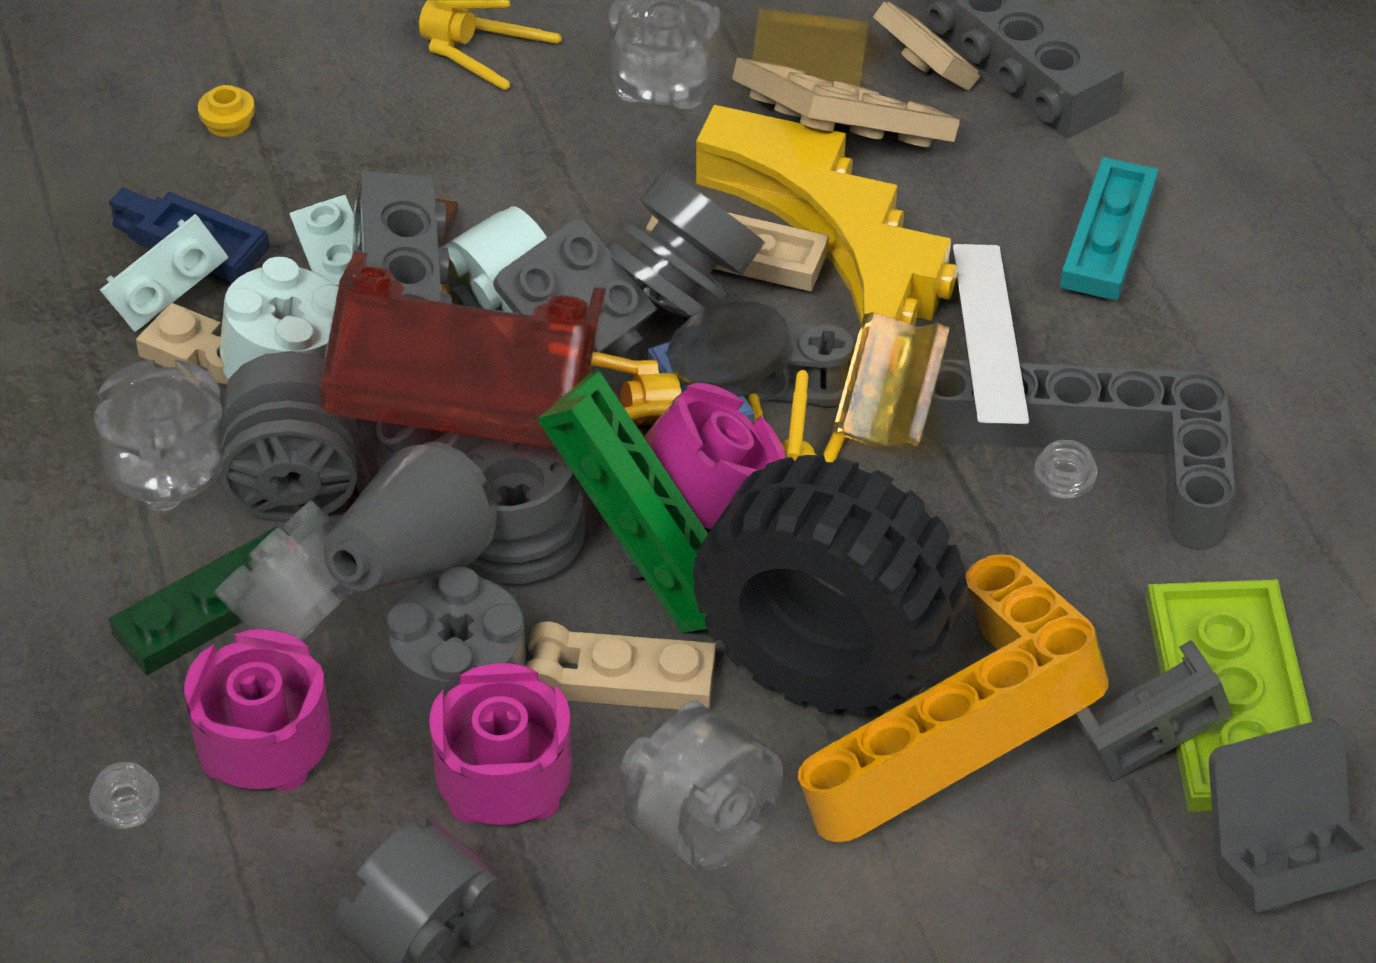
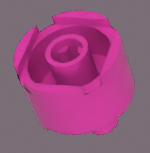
(711, 447)
(258, 711)
(501, 745)

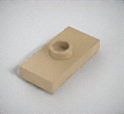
(925, 48)

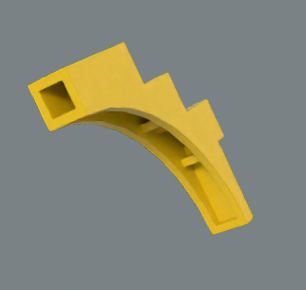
(810, 185)

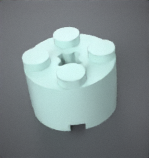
(485, 251)
(275, 313)

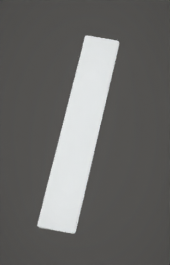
(990, 335)

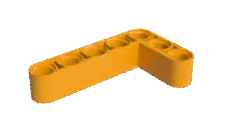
(1038, 676)

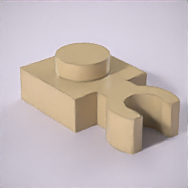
(183, 337)

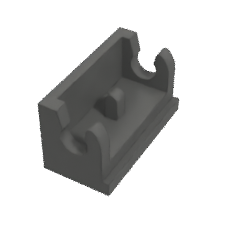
(1156, 715)

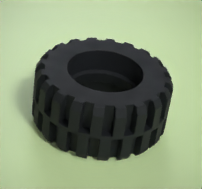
(862, 539)

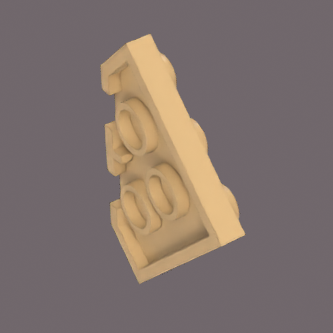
(844, 103)

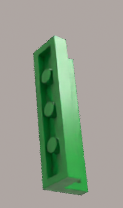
(630, 492)

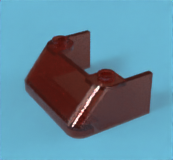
(453, 362)

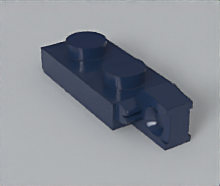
(152, 220)

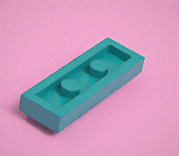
(1109, 228)

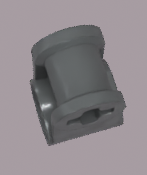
(810, 355)

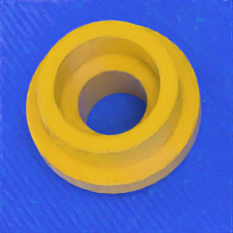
(226, 110)

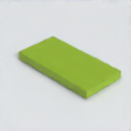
(1251, 650)

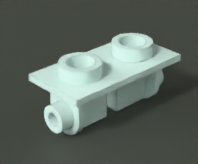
(326, 236)
(164, 273)

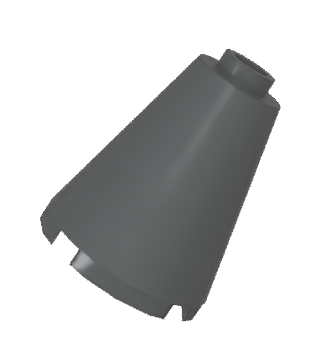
(413, 520)

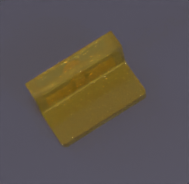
(813, 43)
(890, 382)

